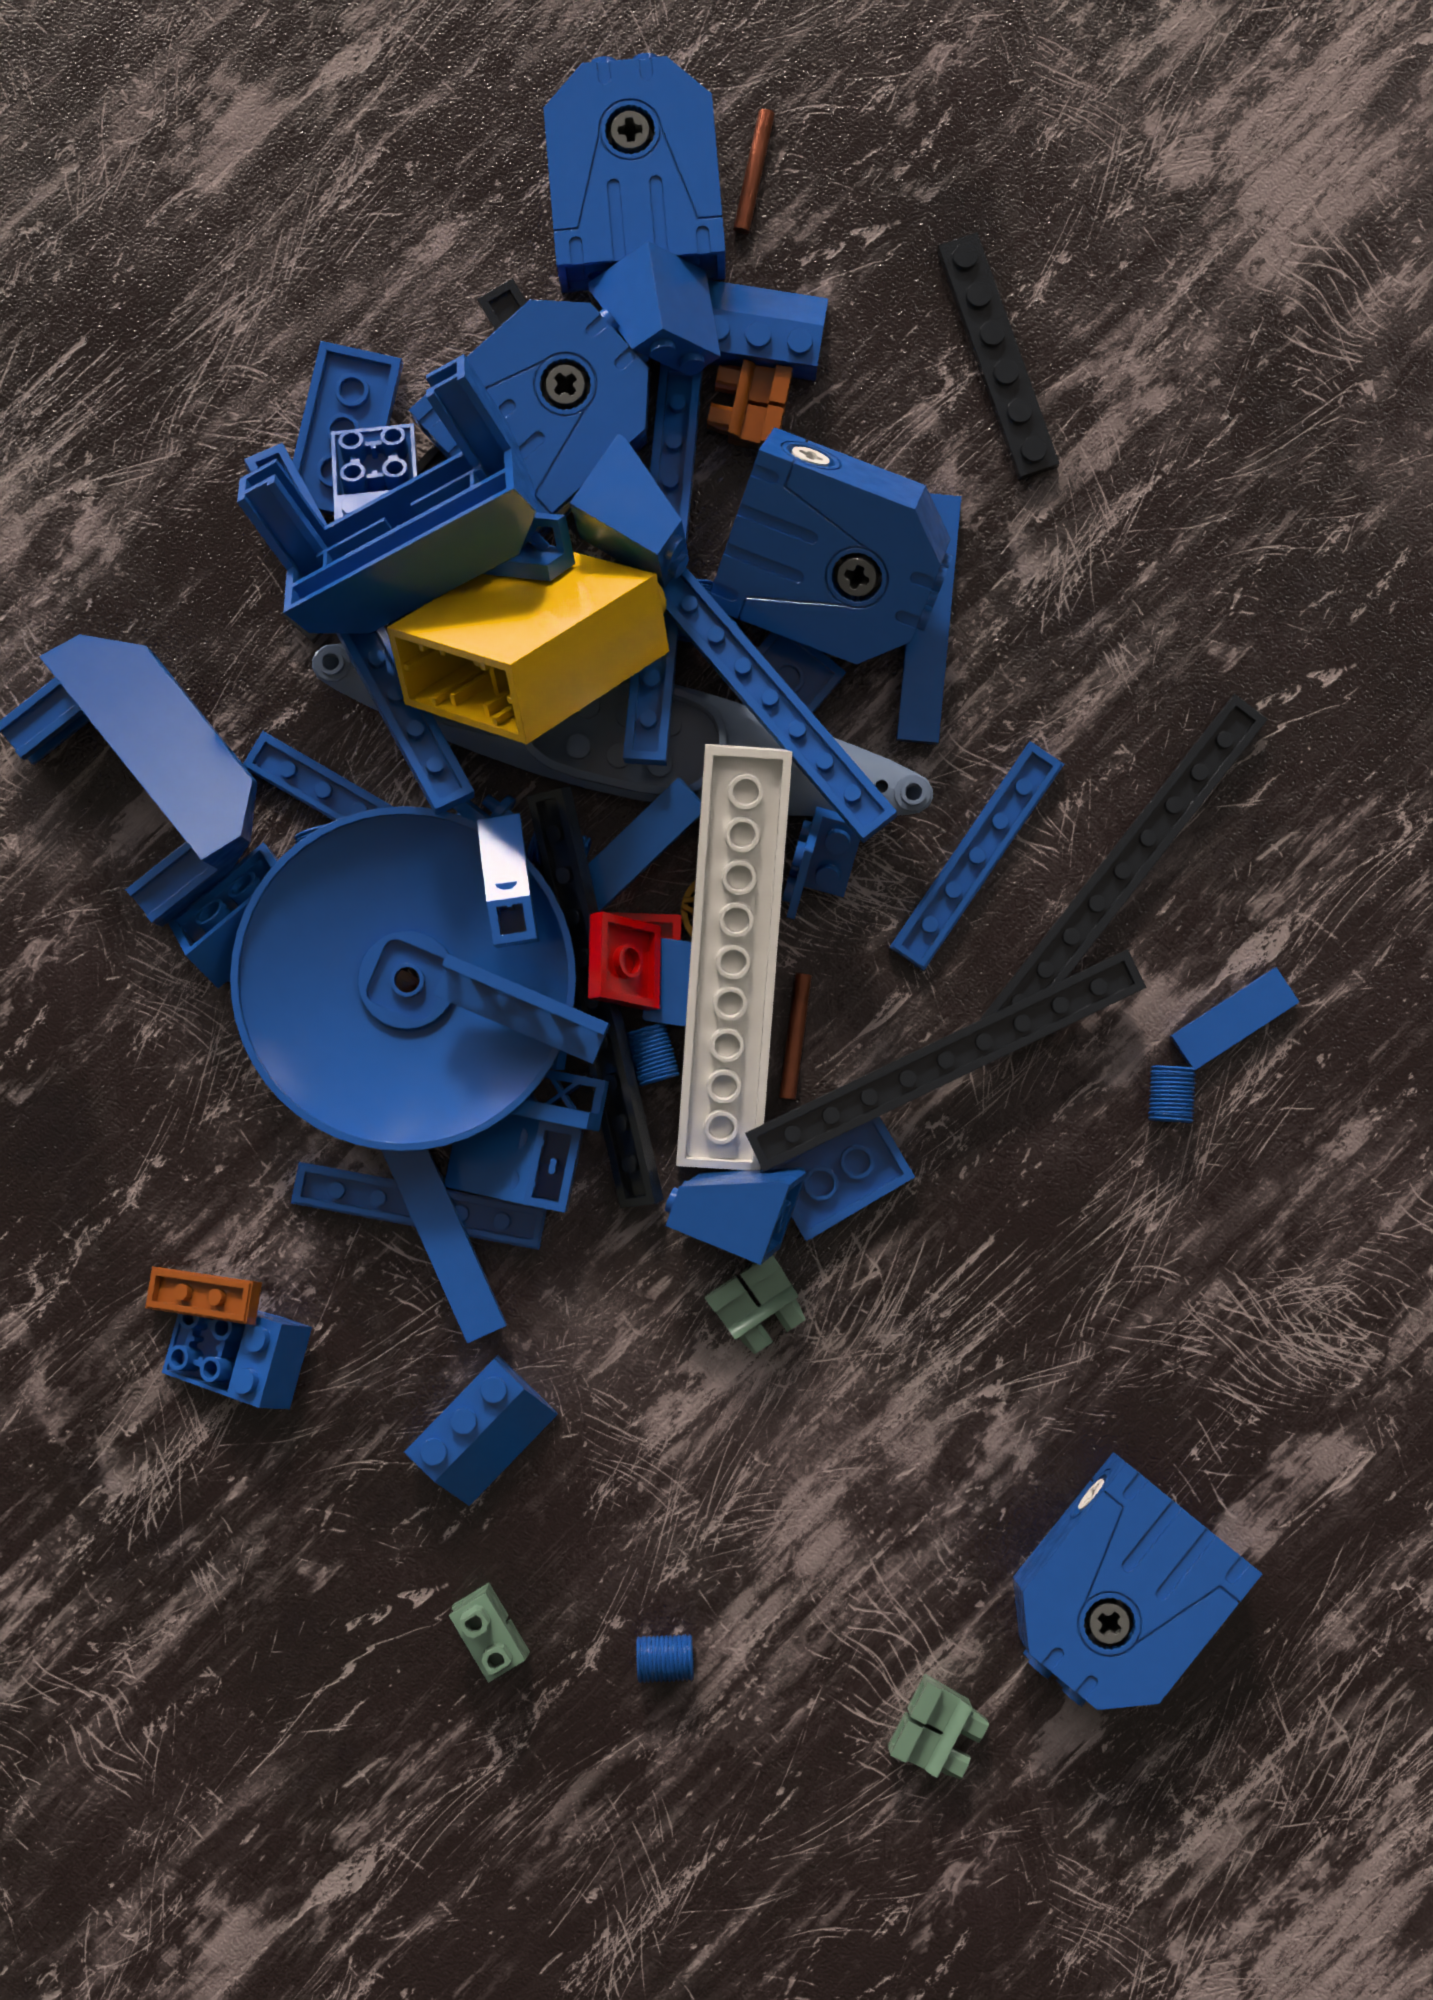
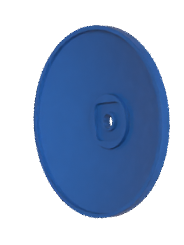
(323, 996)

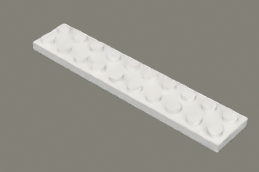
(733, 954)

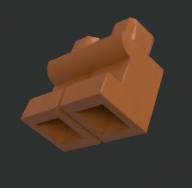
(757, 405)

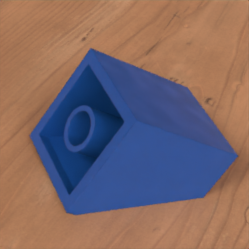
(661, 307)
(629, 515)
(737, 1209)

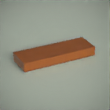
(203, 1295)

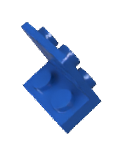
(821, 858)

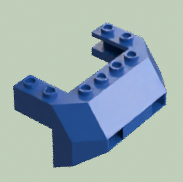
(412, 538)
(164, 747)

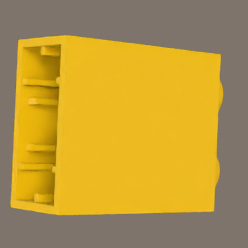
(529, 650)

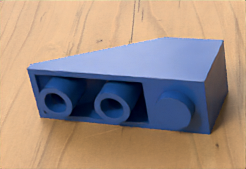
(507, 881)

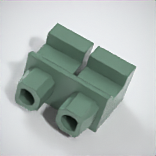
(744, 1316)
(487, 1634)
(932, 1727)

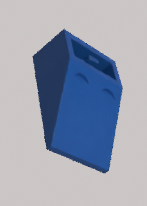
(370, 464)
(518, 1162)
(240, 1360)

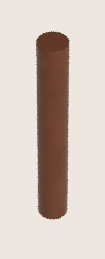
(754, 171)
(795, 1036)

